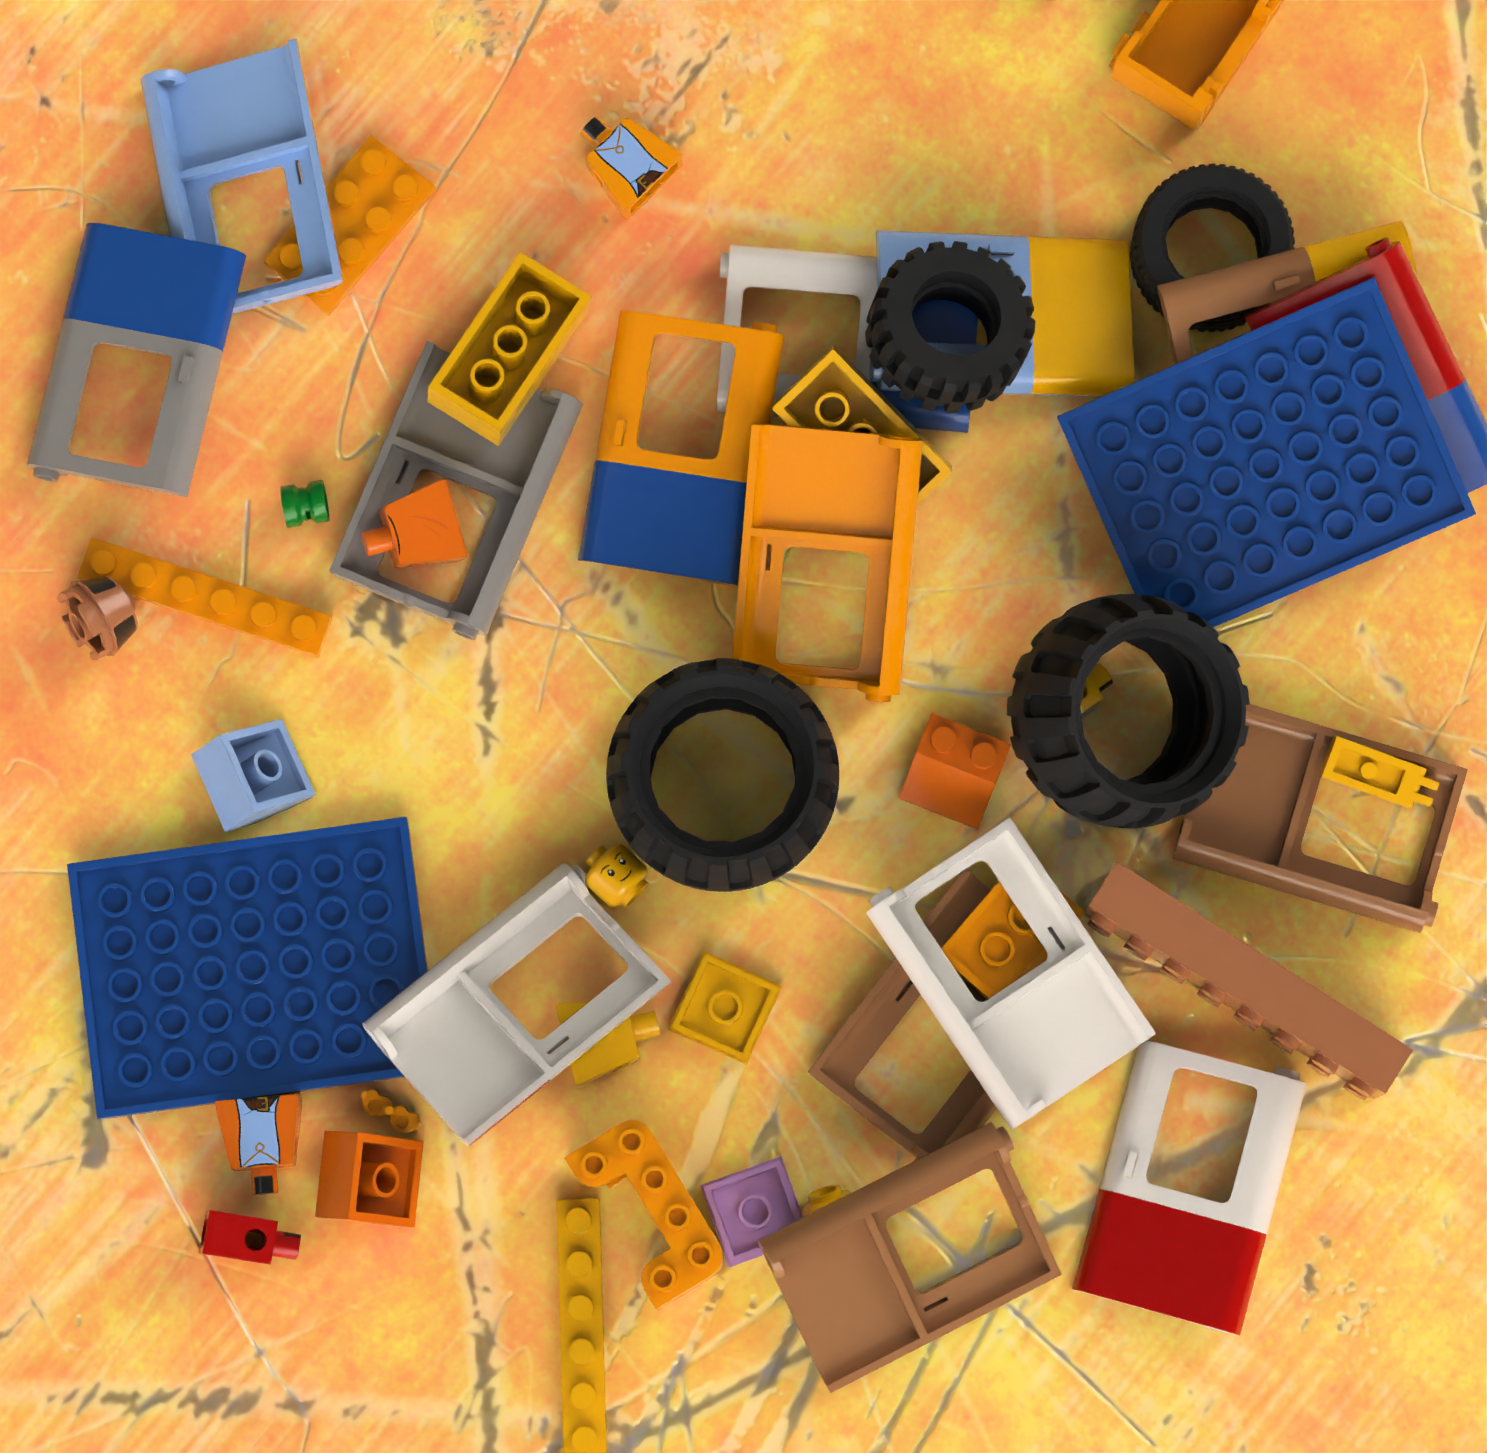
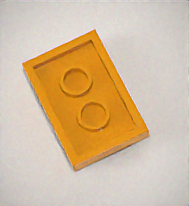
(996, 944)

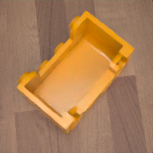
(1189, 52)
(634, 1153)

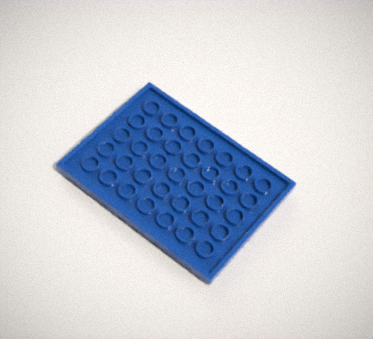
(1269, 460)
(244, 964)

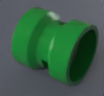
(304, 503)

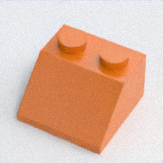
(954, 771)
(369, 1178)

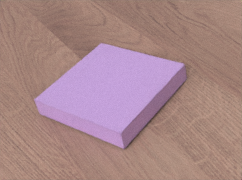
(750, 1207)

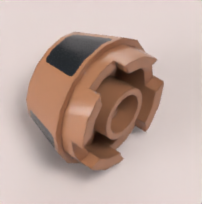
(99, 615)

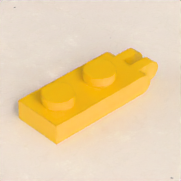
(1376, 773)

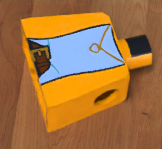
(629, 162)

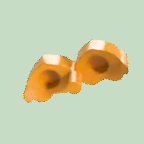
(400, 1116)

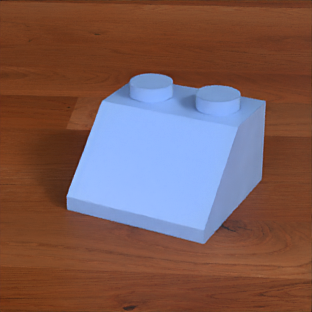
(252, 774)

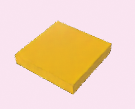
(725, 1008)

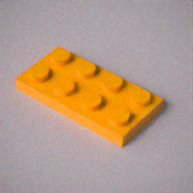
(368, 210)

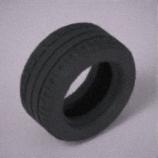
(1199, 189)

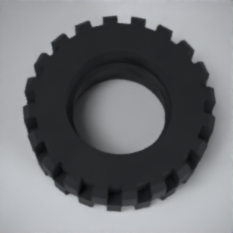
(965, 279)

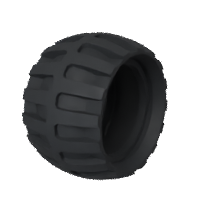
(710, 688)
(1205, 711)

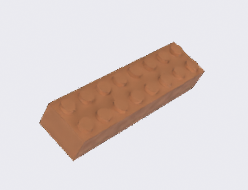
(1247, 982)

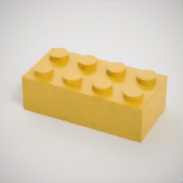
(509, 348)
(841, 398)

